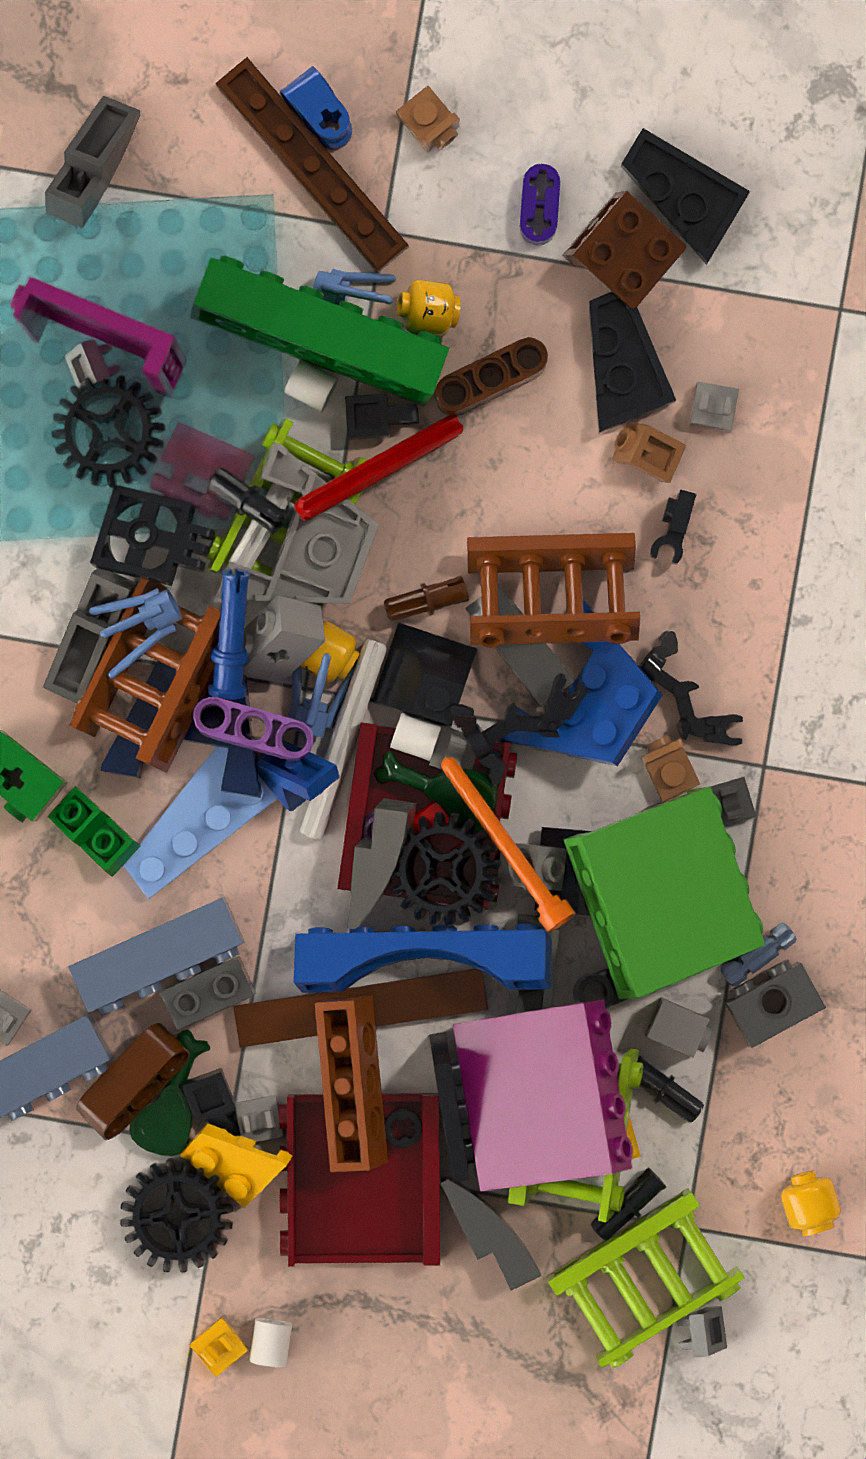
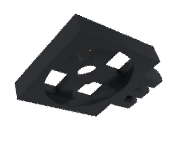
(180, 543)

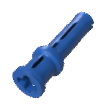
(230, 654)

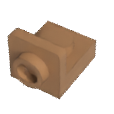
(429, 120)
(648, 451)
(669, 768)

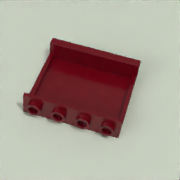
(368, 793)
(367, 1214)

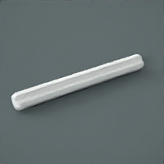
(345, 734)

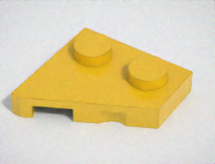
(235, 1161)

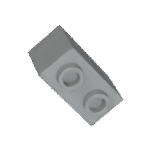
(282, 638)

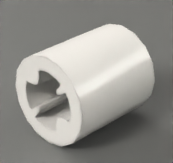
(311, 385)
(415, 736)
(270, 1342)

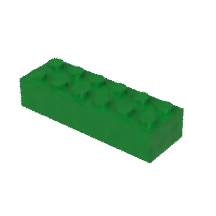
(319, 331)

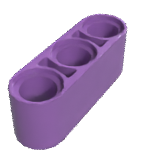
(237, 714)

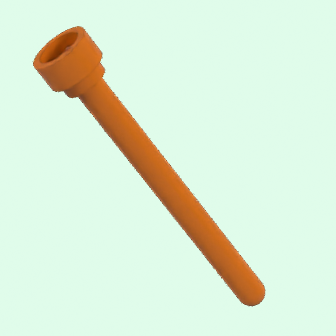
(551, 908)

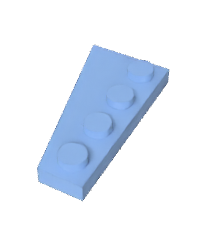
(193, 826)

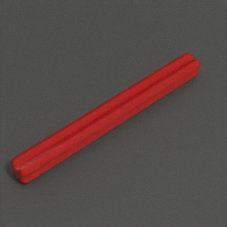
(378, 467)

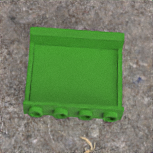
(665, 893)

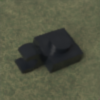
(371, 416)
(677, 514)

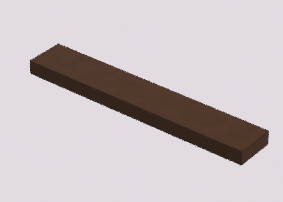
(312, 165)
(393, 1004)

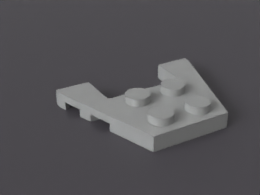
(318, 556)

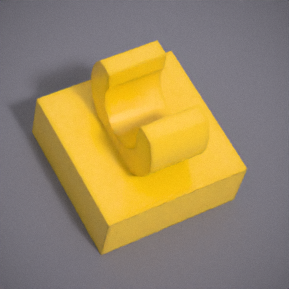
(219, 1346)

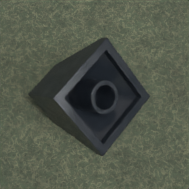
(424, 674)

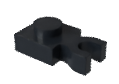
(211, 1100)

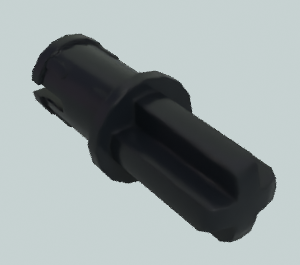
(247, 500)
(669, 1092)
(635, 1199)

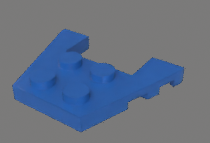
(611, 713)

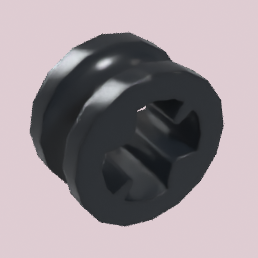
(405, 1140)

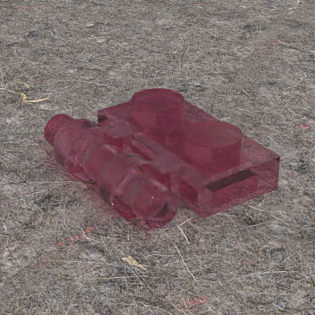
(200, 456)

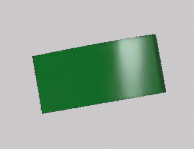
(94, 831)

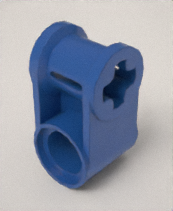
(315, 105)

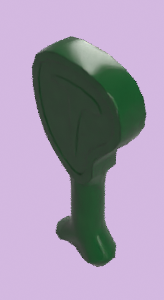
(438, 787)
(167, 1122)

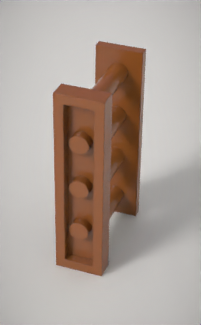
(552, 553)
(175, 706)

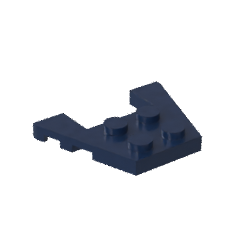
(240, 768)

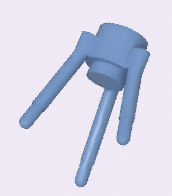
(337, 289)
(158, 612)
(312, 711)

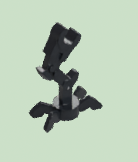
(558, 708)
(710, 727)

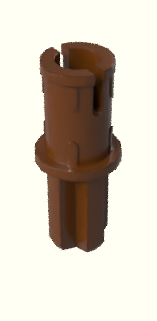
(427, 599)

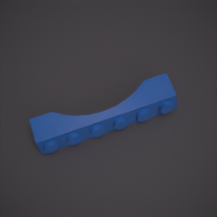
(337, 960)

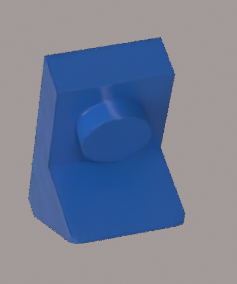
(296, 780)

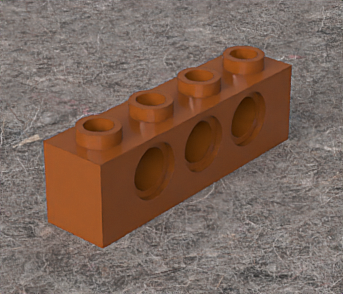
(351, 1083)

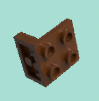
(626, 248)

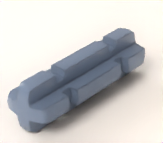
(736, 971)

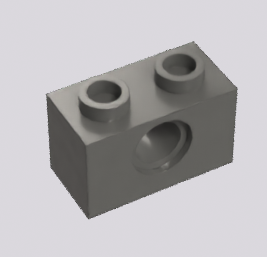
(208, 993)
(799, 996)

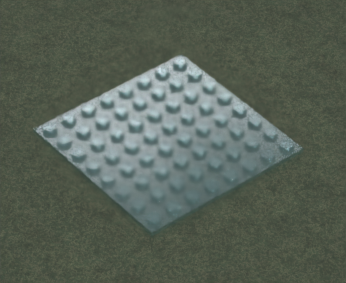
(149, 267)

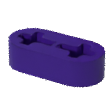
(550, 204)

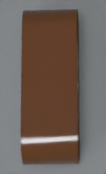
(504, 360)
(132, 1081)

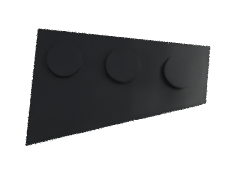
(685, 191)
(625, 364)

